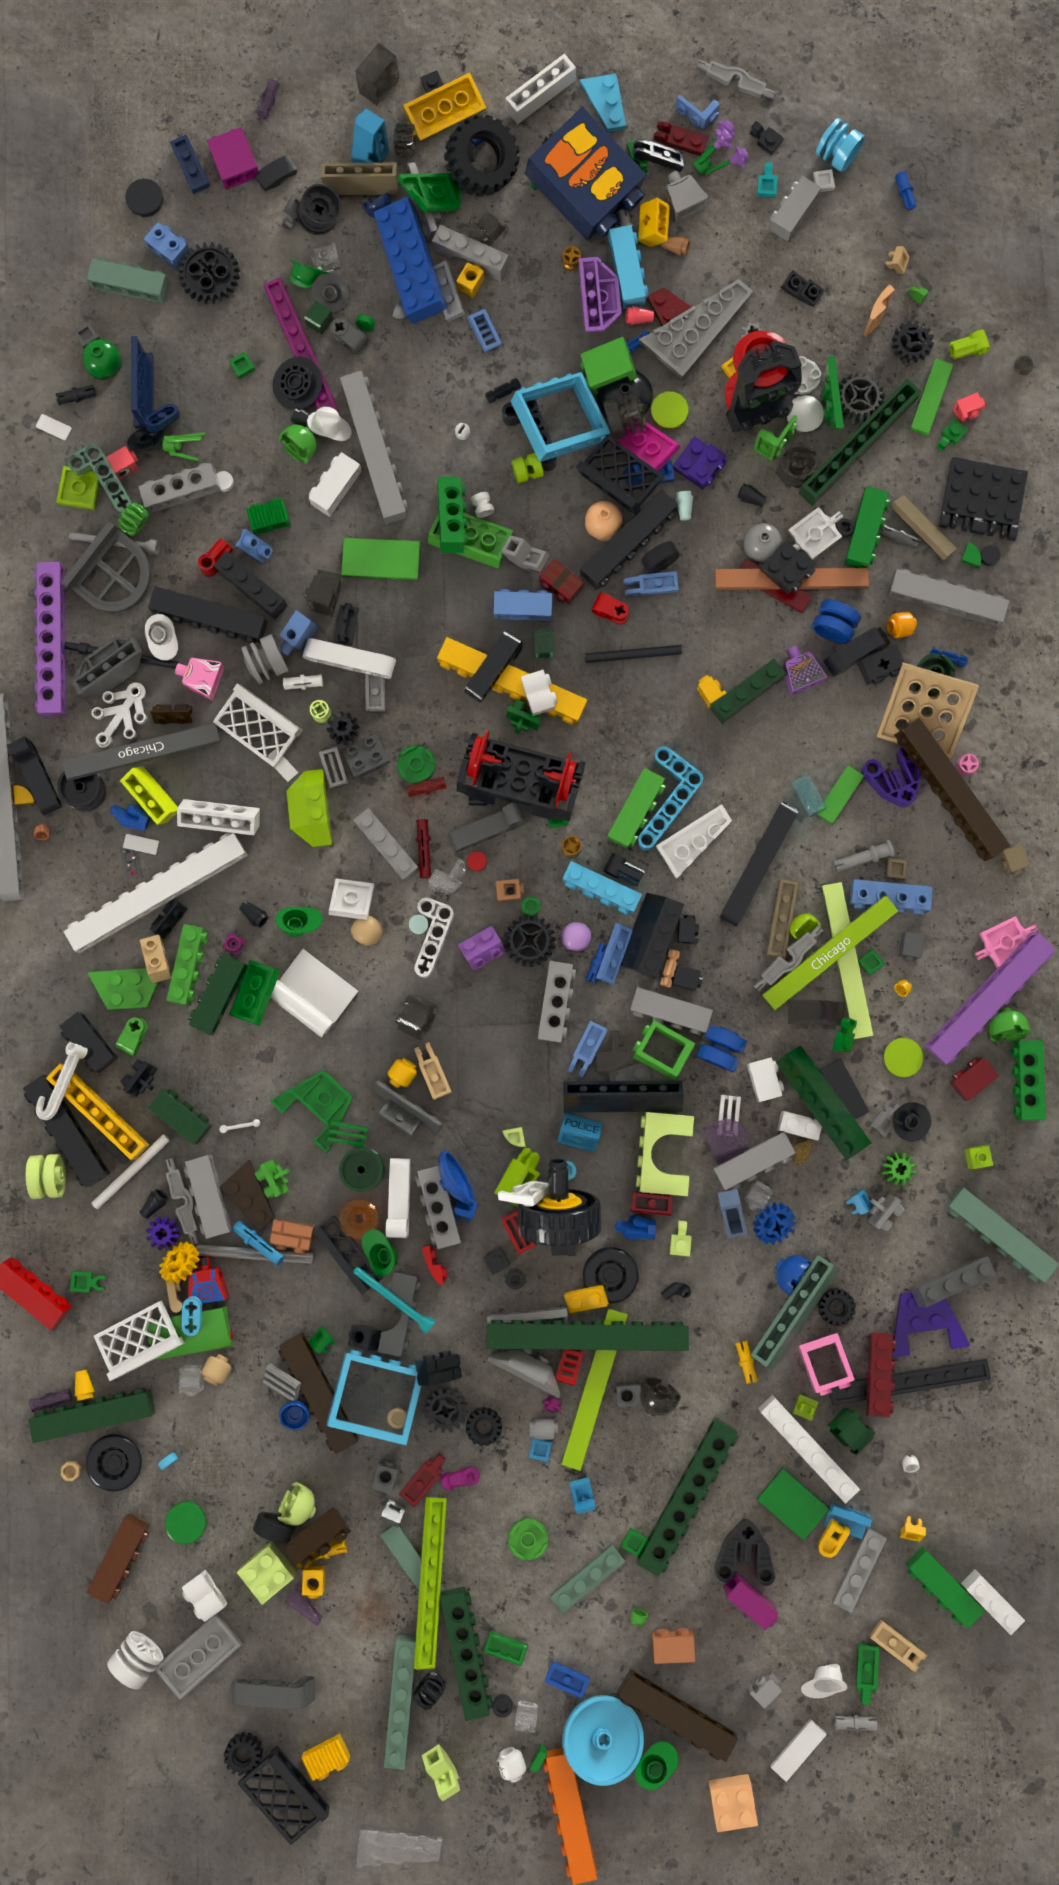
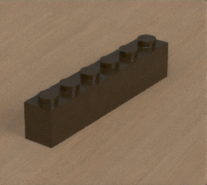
(316, 1389)
(677, 1715)

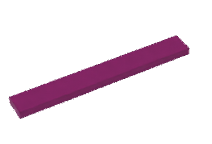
(295, 335)

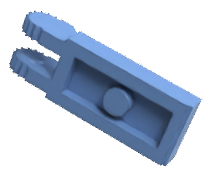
(653, 584)
(588, 1046)

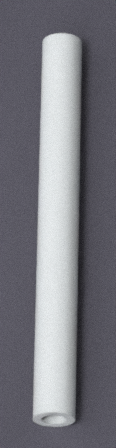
(130, 1171)

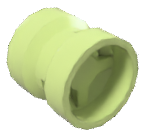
(323, 713)

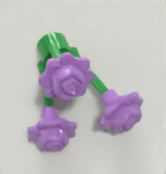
(724, 136)

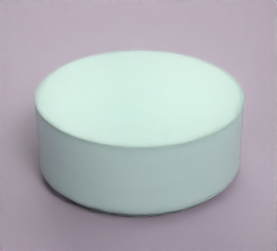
(418, 924)

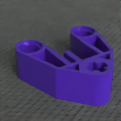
(882, 785)

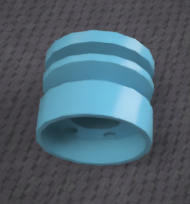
(840, 145)

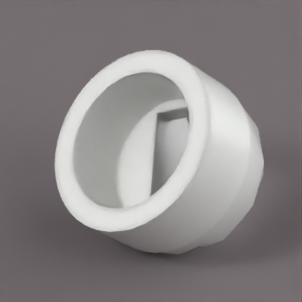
(465, 432)
(910, 1464)

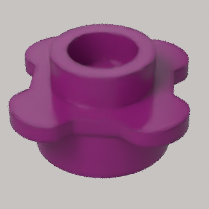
(230, 940)
(552, 1404)

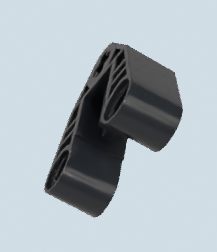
(728, 1553)

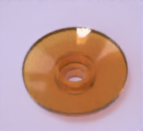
(348, 1221)

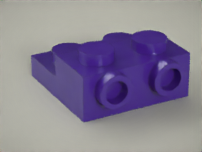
(700, 462)

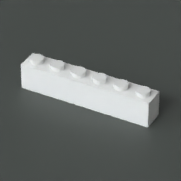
(808, 1449)

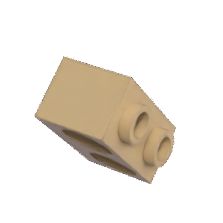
(155, 959)

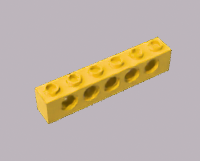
(101, 1115)

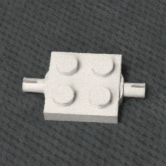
(815, 533)

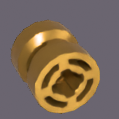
(571, 843)

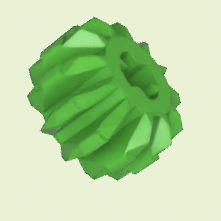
(133, 519)
(905, 1172)

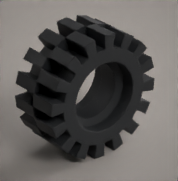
(849, 1307)
(483, 1439)
(242, 1741)

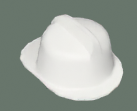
(329, 424)
(161, 637)
(825, 1682)

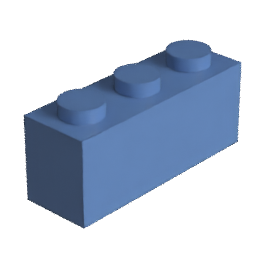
(522, 605)

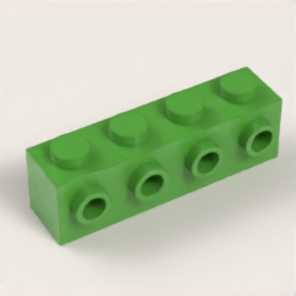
(635, 809)
(187, 964)

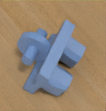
(254, 546)

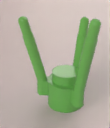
(173, 443)

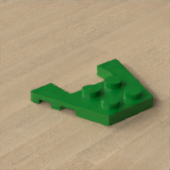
(323, 1098)

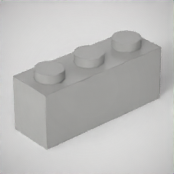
(794, 208)

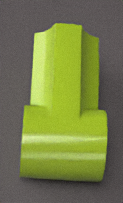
(974, 344)

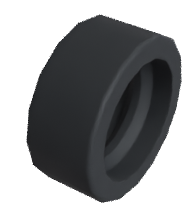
(660, 557)
(271, 1528)

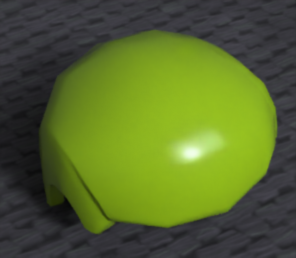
(802, 924)

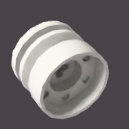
(135, 1660)

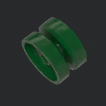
(357, 1180)

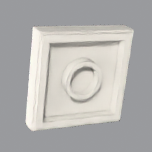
(351, 899)

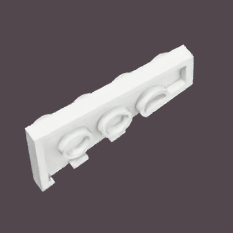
(686, 844)

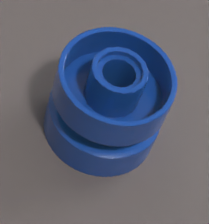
(723, 1042)

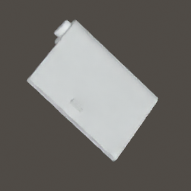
(313, 993)

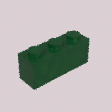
(180, 1116)

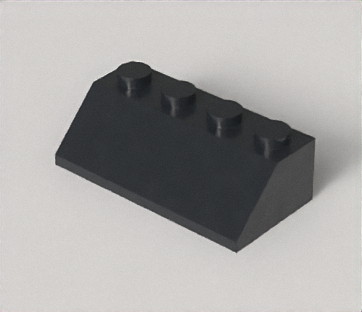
(652, 934)

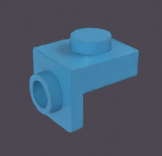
(582, 1495)

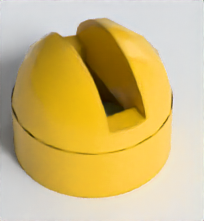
(900, 991)

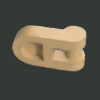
(173, 1295)

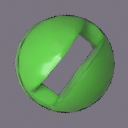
(638, 1616)

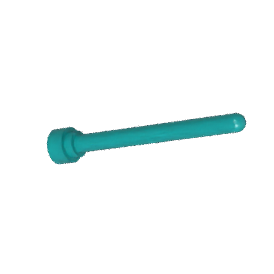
(423, 1322)

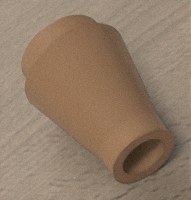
(677, 245)

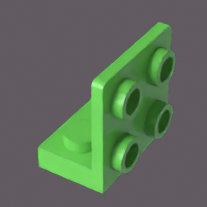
(769, 445)

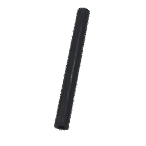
(633, 653)

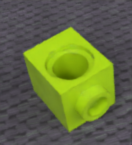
(978, 1157)

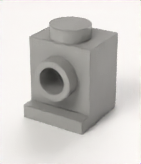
(765, 1689)

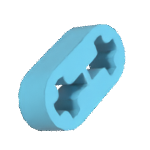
(186, 1316)

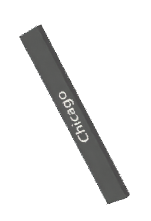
(140, 752)

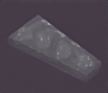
(393, 1846)

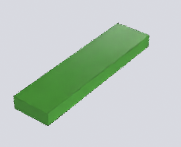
(931, 397)

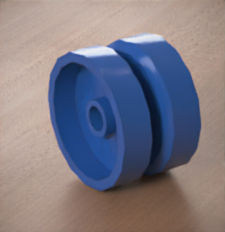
(836, 621)

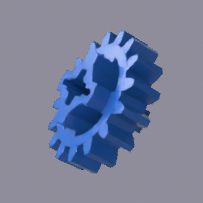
(774, 1223)

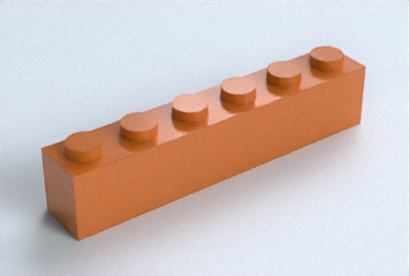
(572, 1820)

